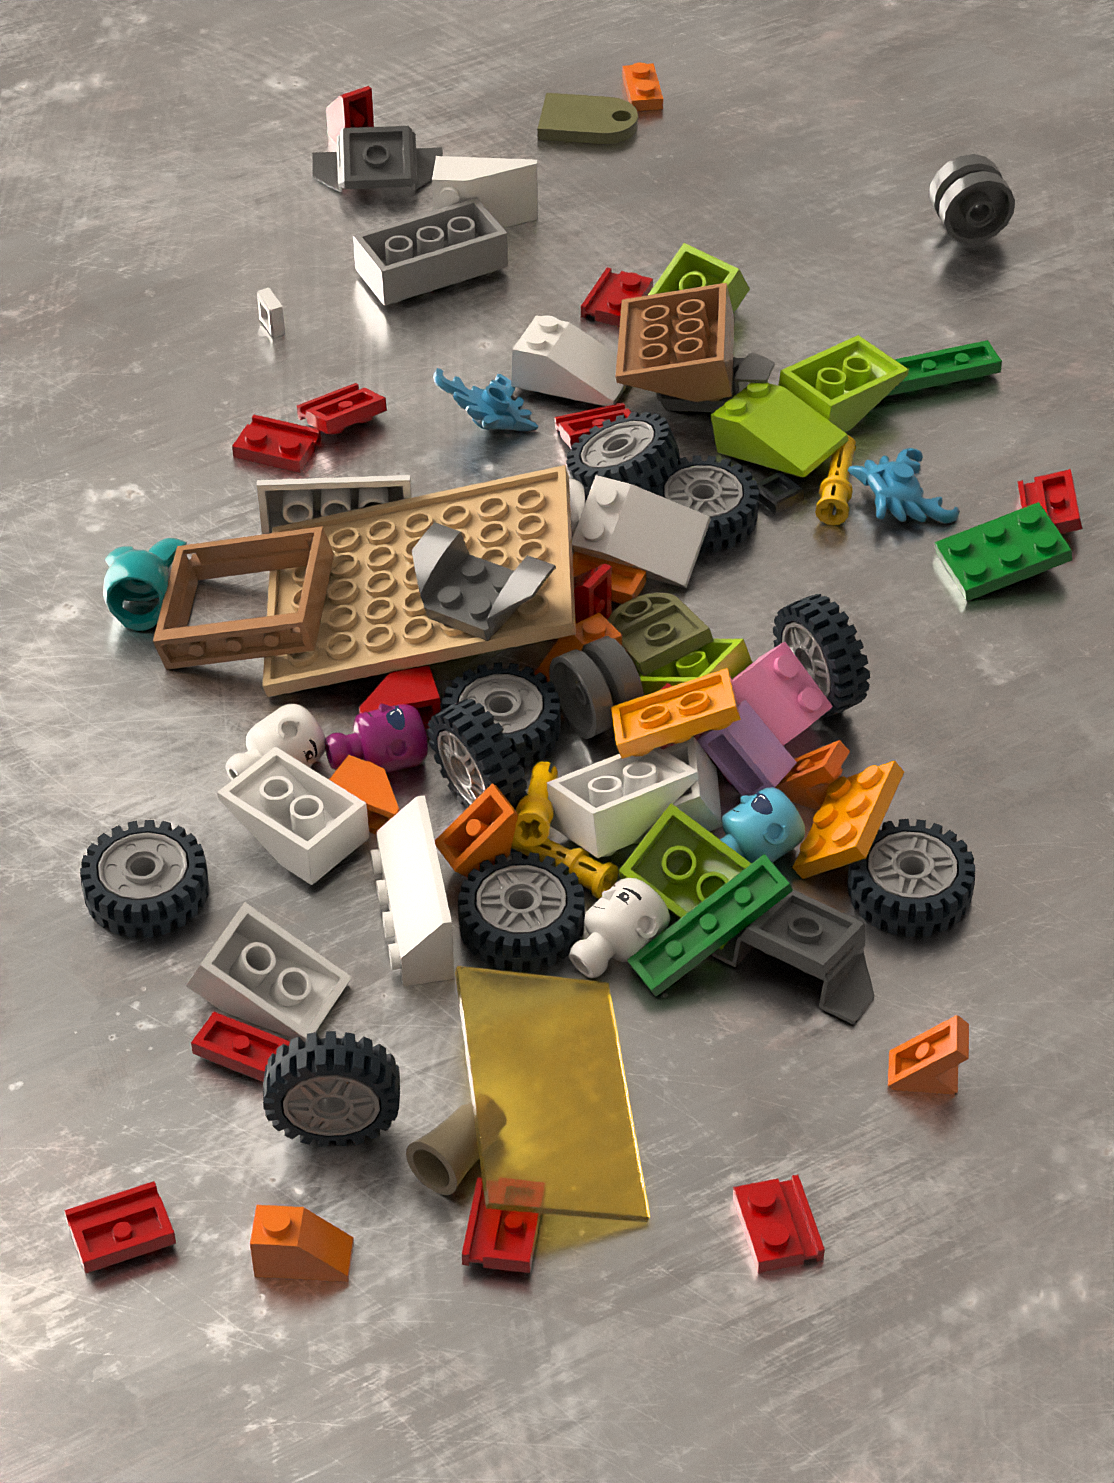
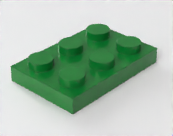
(1003, 551)

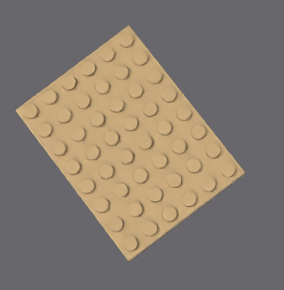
(373, 600)

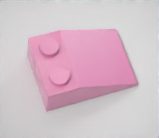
(780, 693)

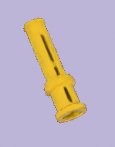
(836, 487)
(535, 809)
(590, 872)

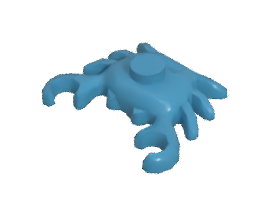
(489, 406)
(899, 488)

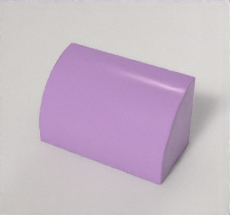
(748, 753)

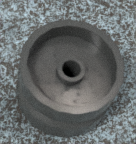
(971, 198)
(593, 683)

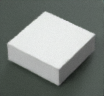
(271, 312)

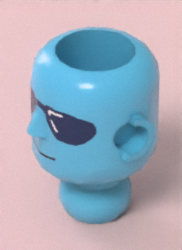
(763, 825)

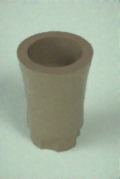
(445, 1152)

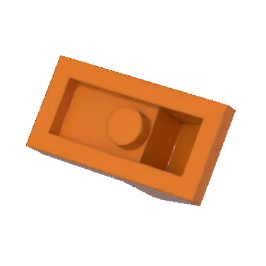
(813, 774)
(930, 1059)

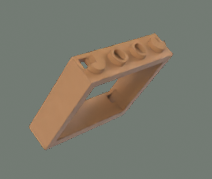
(252, 637)

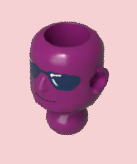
(386, 736)

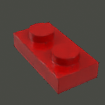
(236, 1045)

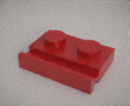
(609, 291)
(342, 408)
(576, 424)
(276, 443)
(1056, 496)
(778, 1224)
(120, 1227)
(499, 1236)

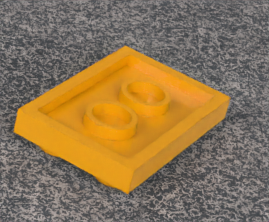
(675, 714)
(848, 819)

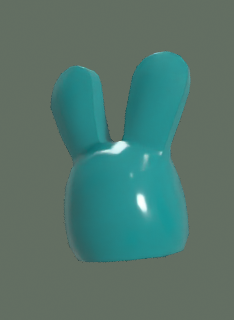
(138, 577)

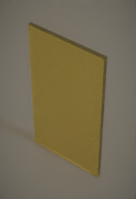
(549, 1096)

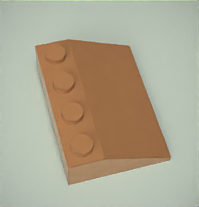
(678, 343)

